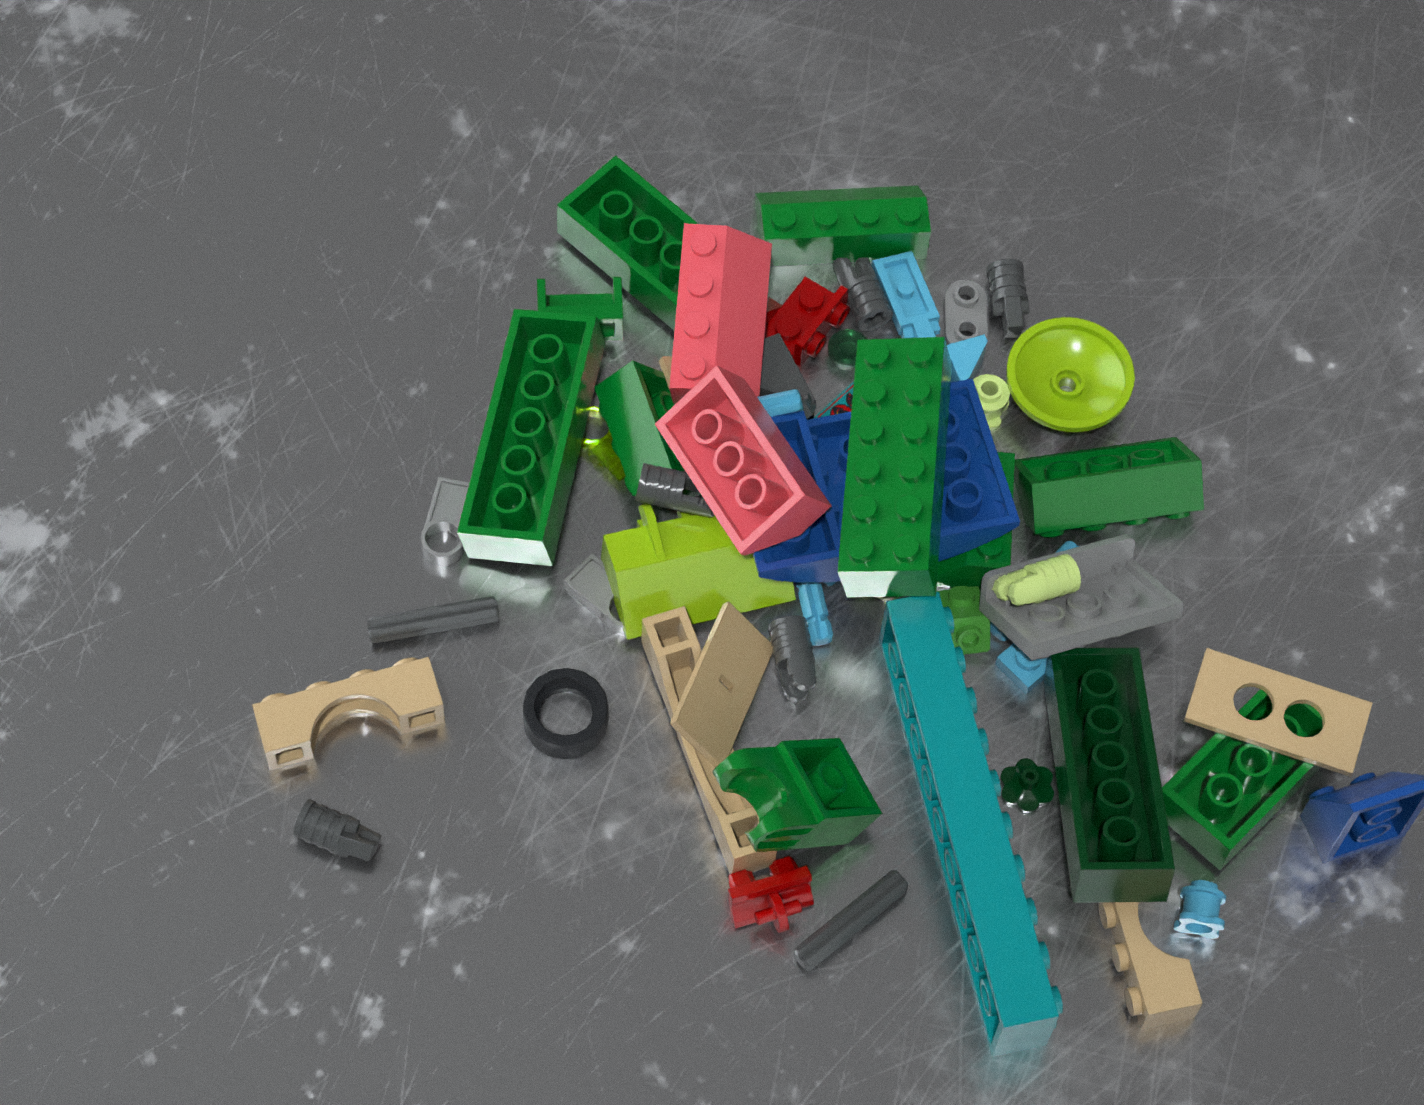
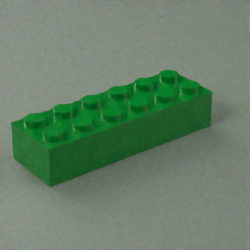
(532, 437)
(895, 468)

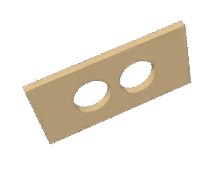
(1342, 714)

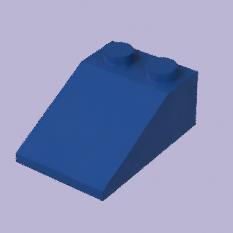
(1363, 813)

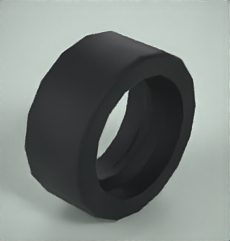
(563, 681)

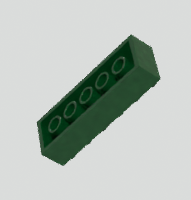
(1108, 776)

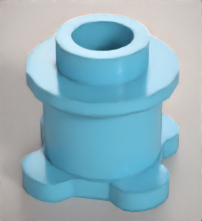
(1201, 909)

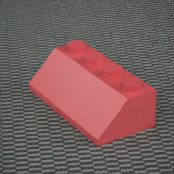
(720, 306)
(741, 463)

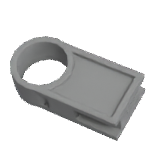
(444, 517)
(592, 589)

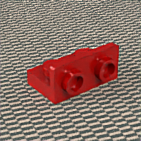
(808, 318)

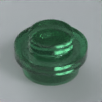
(843, 348)

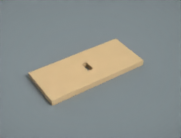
(708, 711)

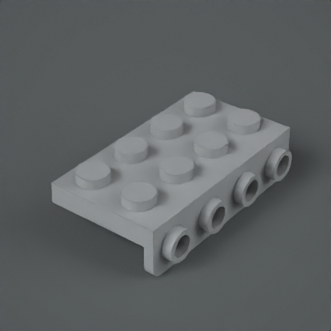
(1111, 601)

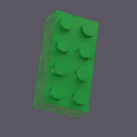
(628, 234)
(1237, 786)

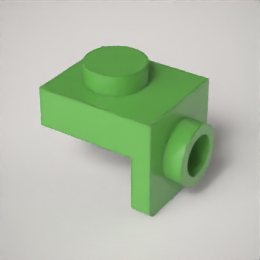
(970, 624)

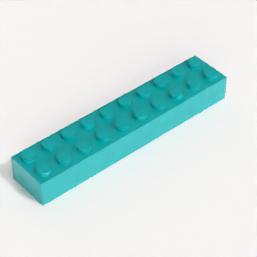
(968, 826)

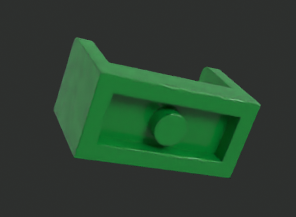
(606, 307)

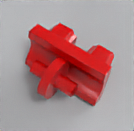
(771, 897)

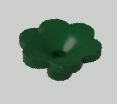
(1024, 792)

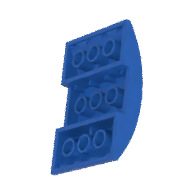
(975, 490)

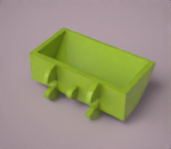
(682, 565)

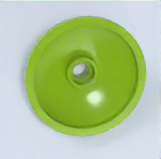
(1075, 356)

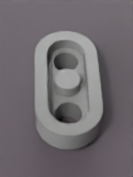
(964, 314)

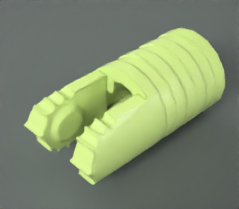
(1039, 581)

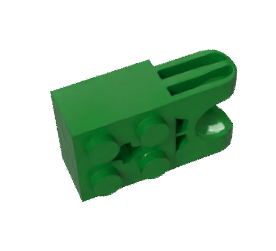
(801, 792)

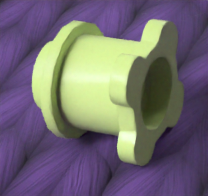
(993, 397)

